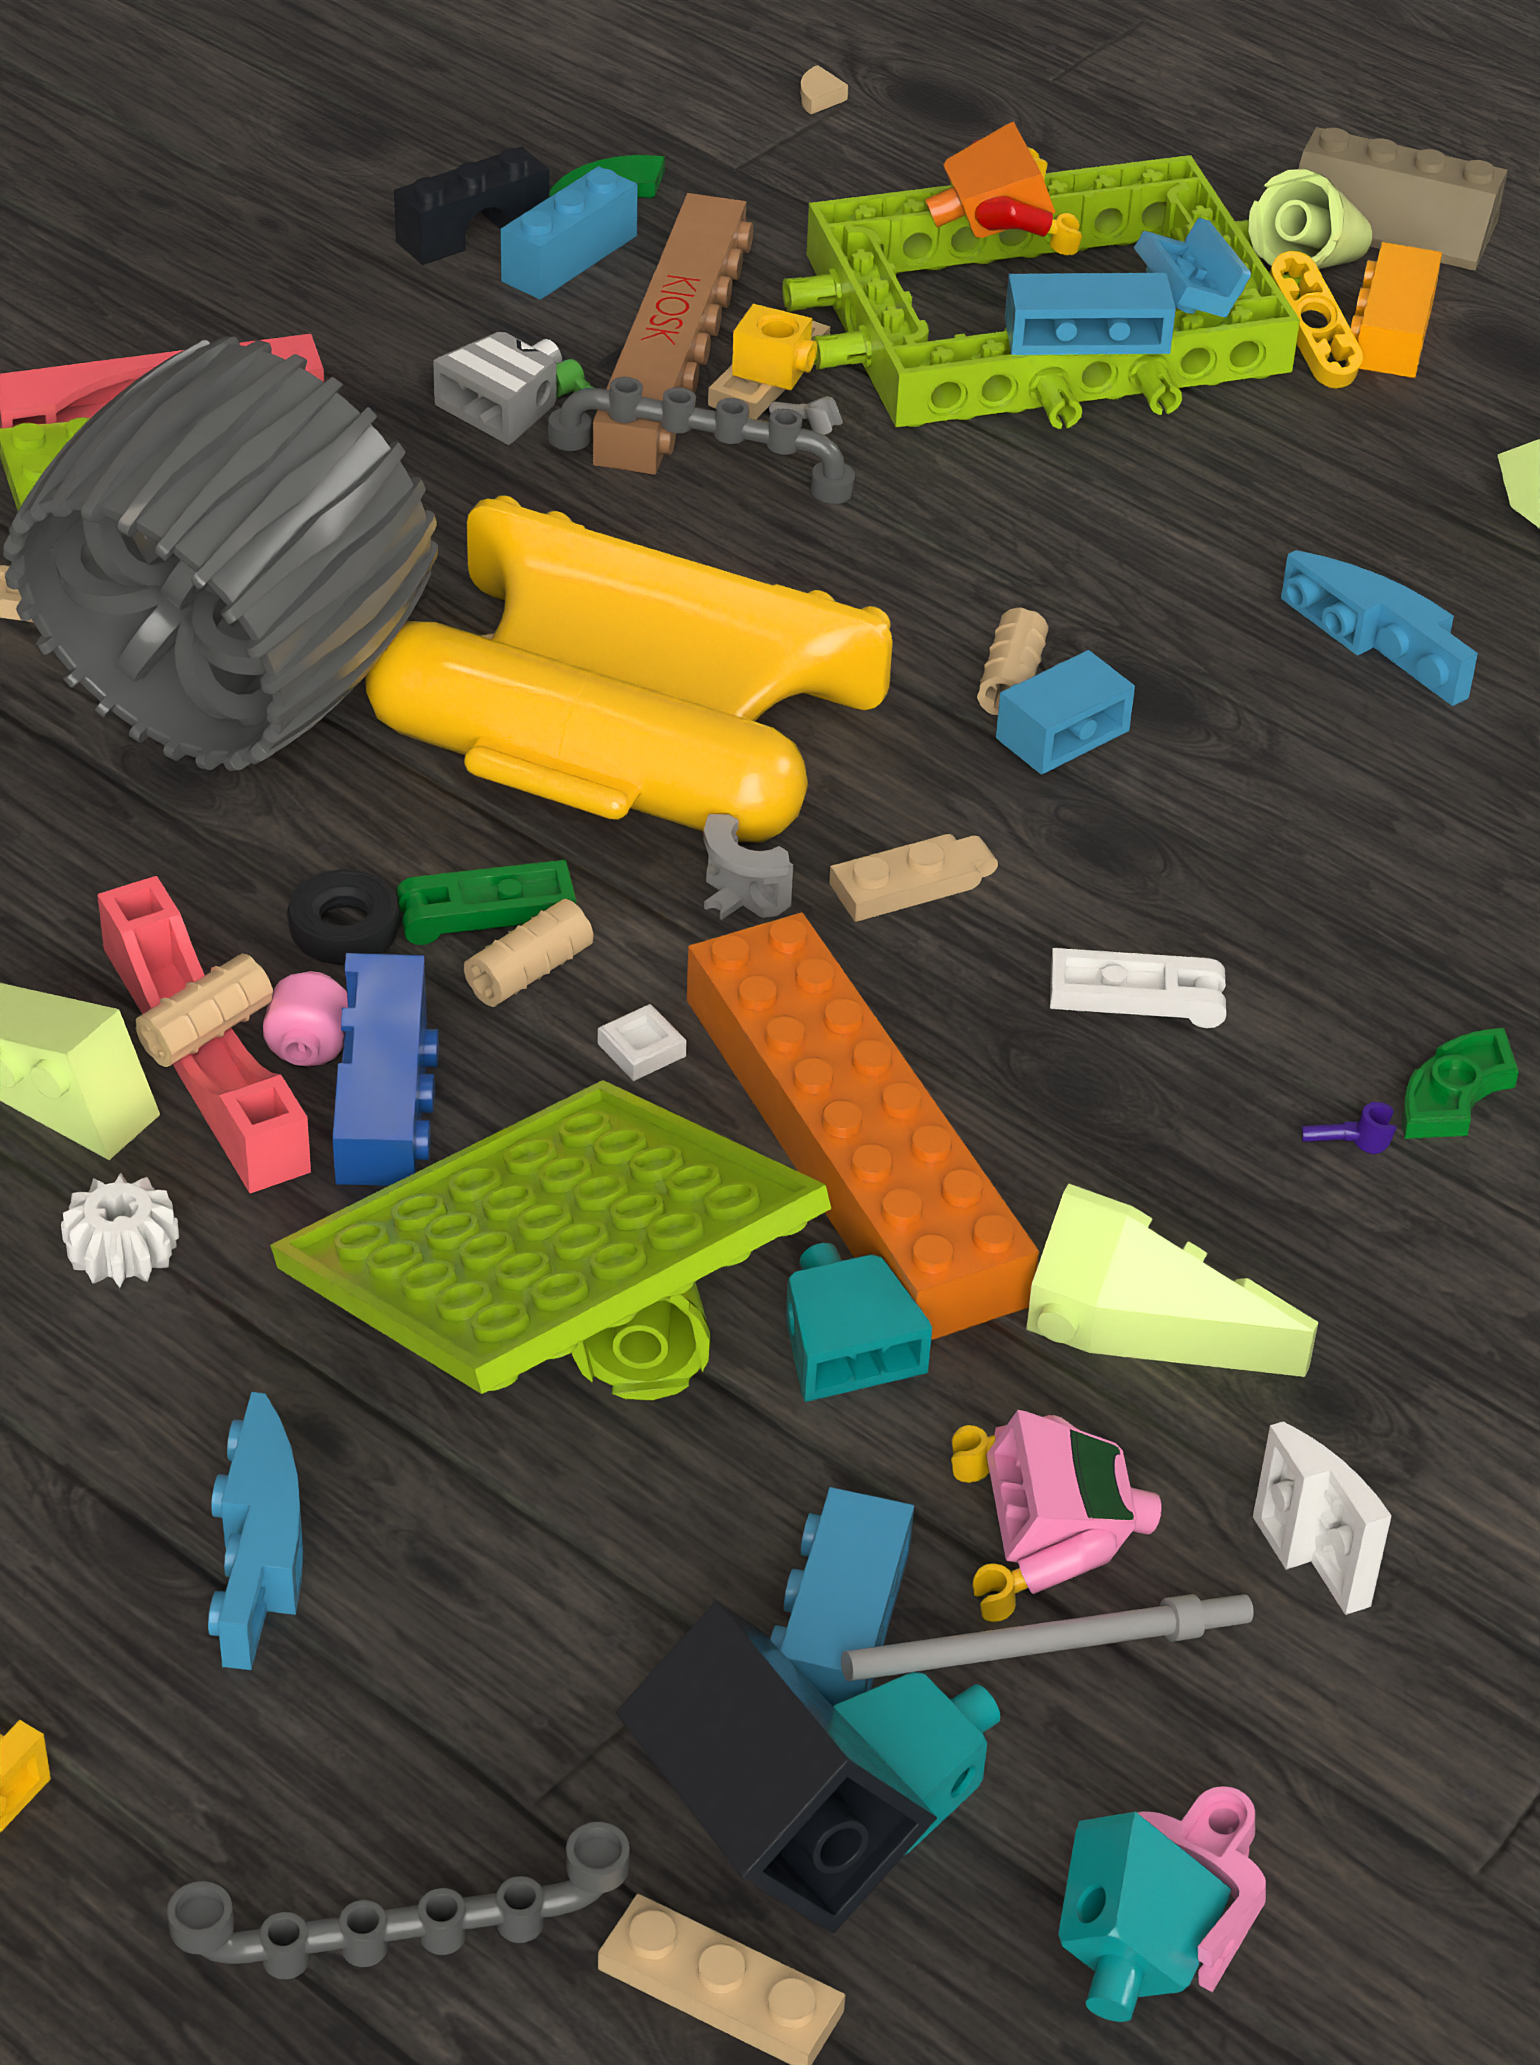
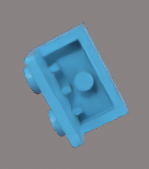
(1200, 270)

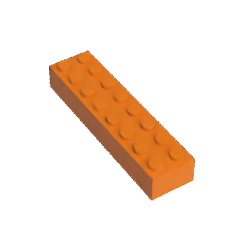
(860, 1122)

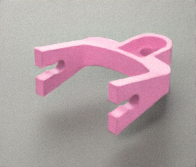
(1209, 1838)

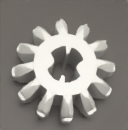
(120, 1230)

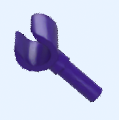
(1369, 1133)

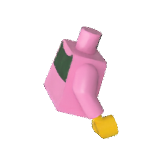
(1057, 1502)

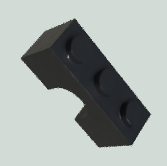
(437, 209)

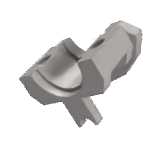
(744, 876)

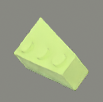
(72, 1069)

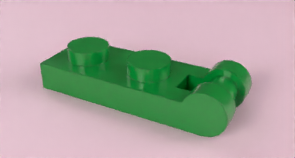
(480, 898)

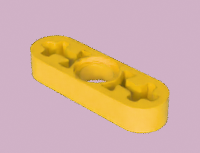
(1314, 341)

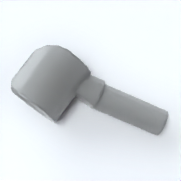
(820, 413)

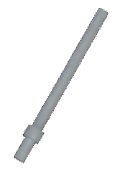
(1175, 1618)

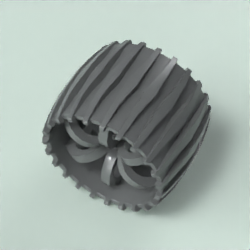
(222, 552)

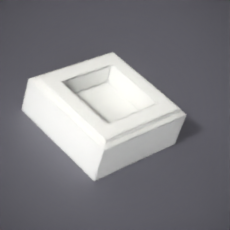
(642, 1042)

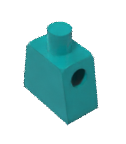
(852, 1324)
(927, 1737)
(1135, 1912)

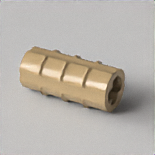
(1012, 655)
(528, 952)
(204, 1010)

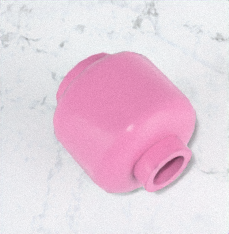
(306, 1019)

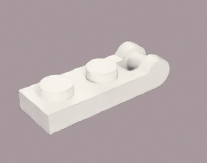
(1139, 985)

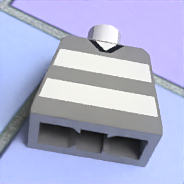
(498, 384)

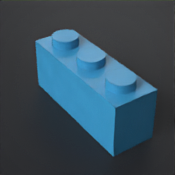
(568, 232)
(1089, 313)
(846, 1589)

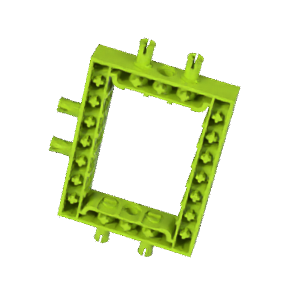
(871, 238)

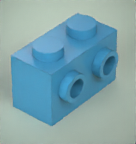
(1064, 711)

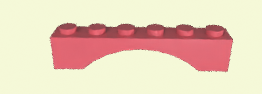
(84, 388)
(239, 1098)

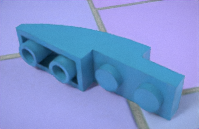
(1378, 613)
(260, 1532)

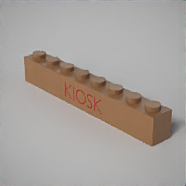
(676, 324)

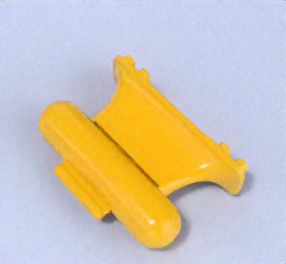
(628, 675)

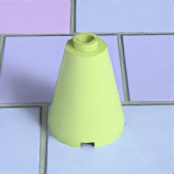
(1307, 216)

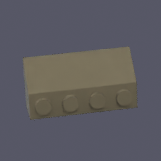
(1412, 193)

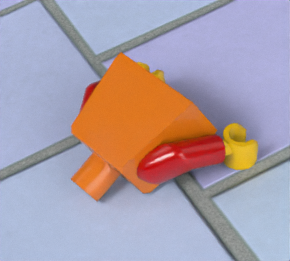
(1003, 188)

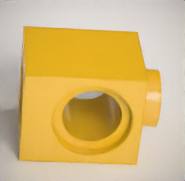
(773, 347)

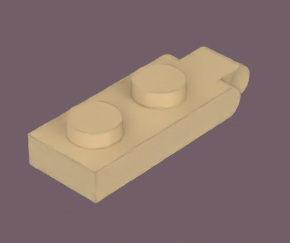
(911, 875)

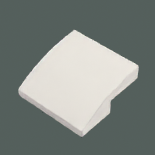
(1322, 1515)

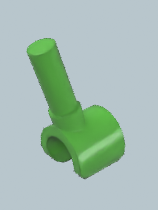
(569, 378)

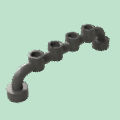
(571, 428)
(204, 1921)

